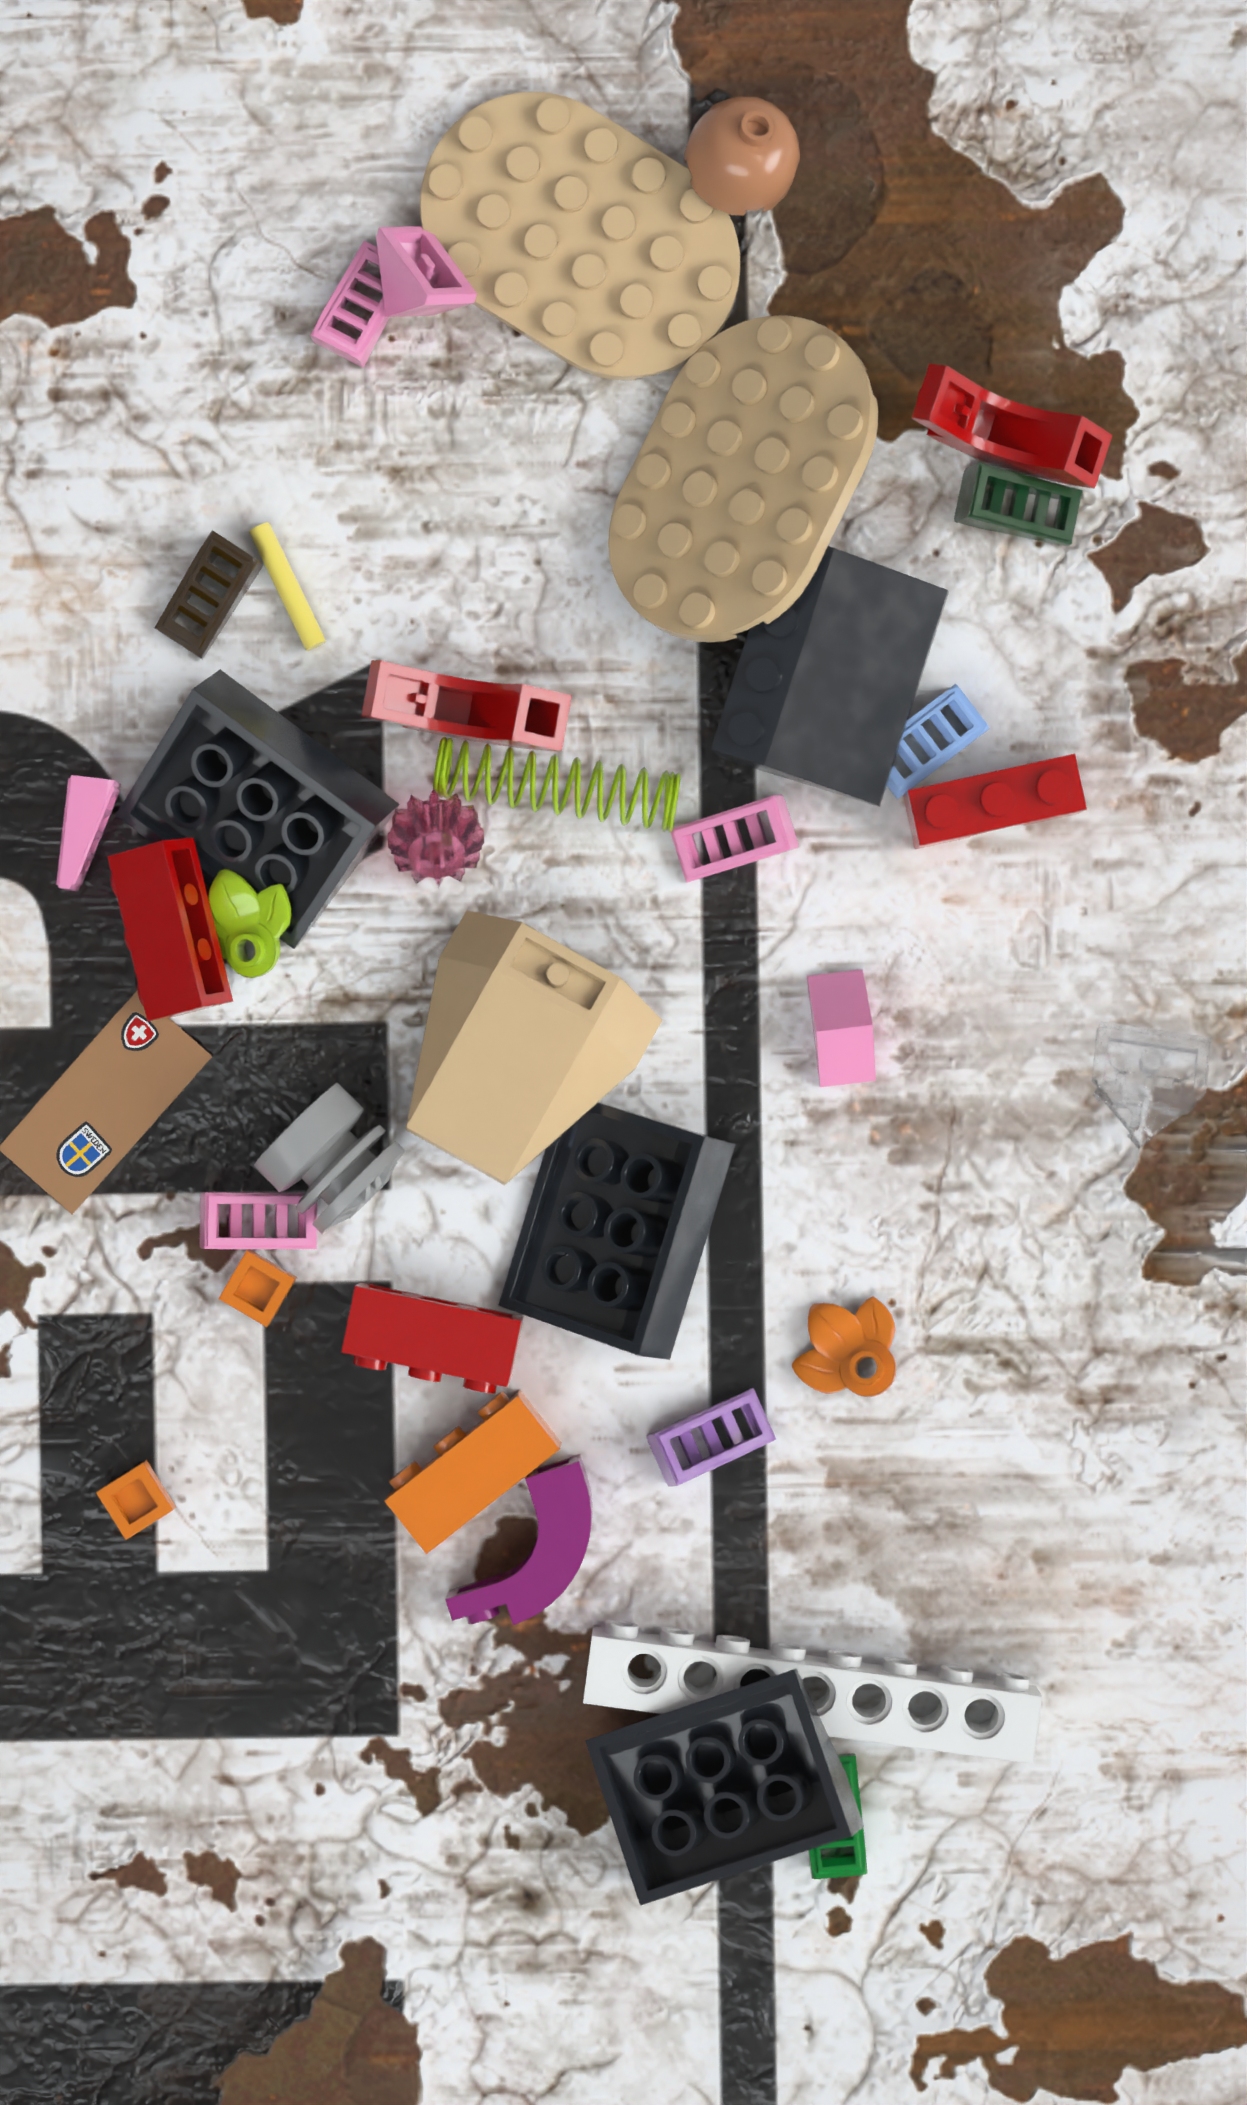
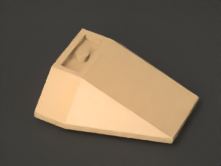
(519, 1044)

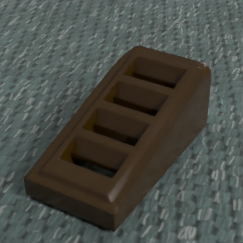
(248, 567)

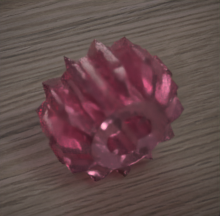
(436, 838)

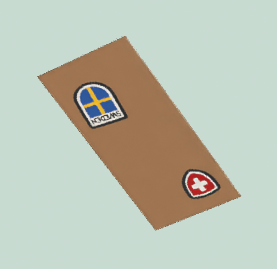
(104, 1104)

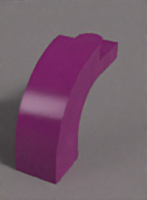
(564, 1526)

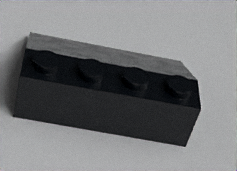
(833, 679)
(257, 800)
(617, 1229)
(723, 1786)

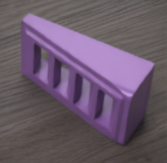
(667, 1459)

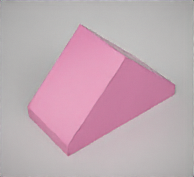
(419, 274)
(842, 1028)

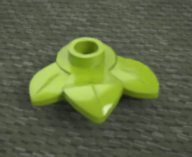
(245, 916)

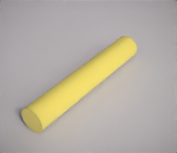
(287, 586)

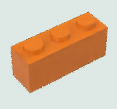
(471, 1469)

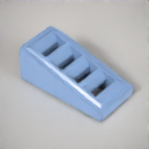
(967, 715)

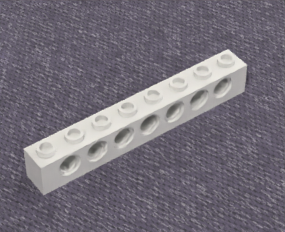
(1005, 1736)

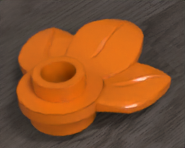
(842, 1343)

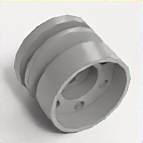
(329, 1158)

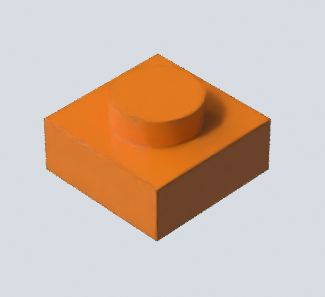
(257, 1288)
(136, 1500)

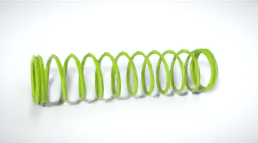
(443, 767)

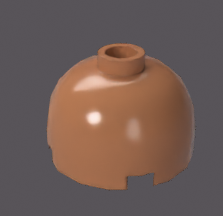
(742, 155)

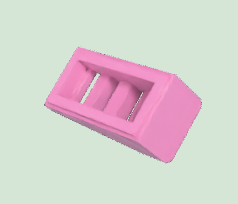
(338, 342)
(85, 818)
(780, 823)
(210, 1221)

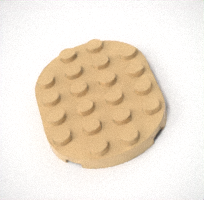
(581, 235)
(743, 478)

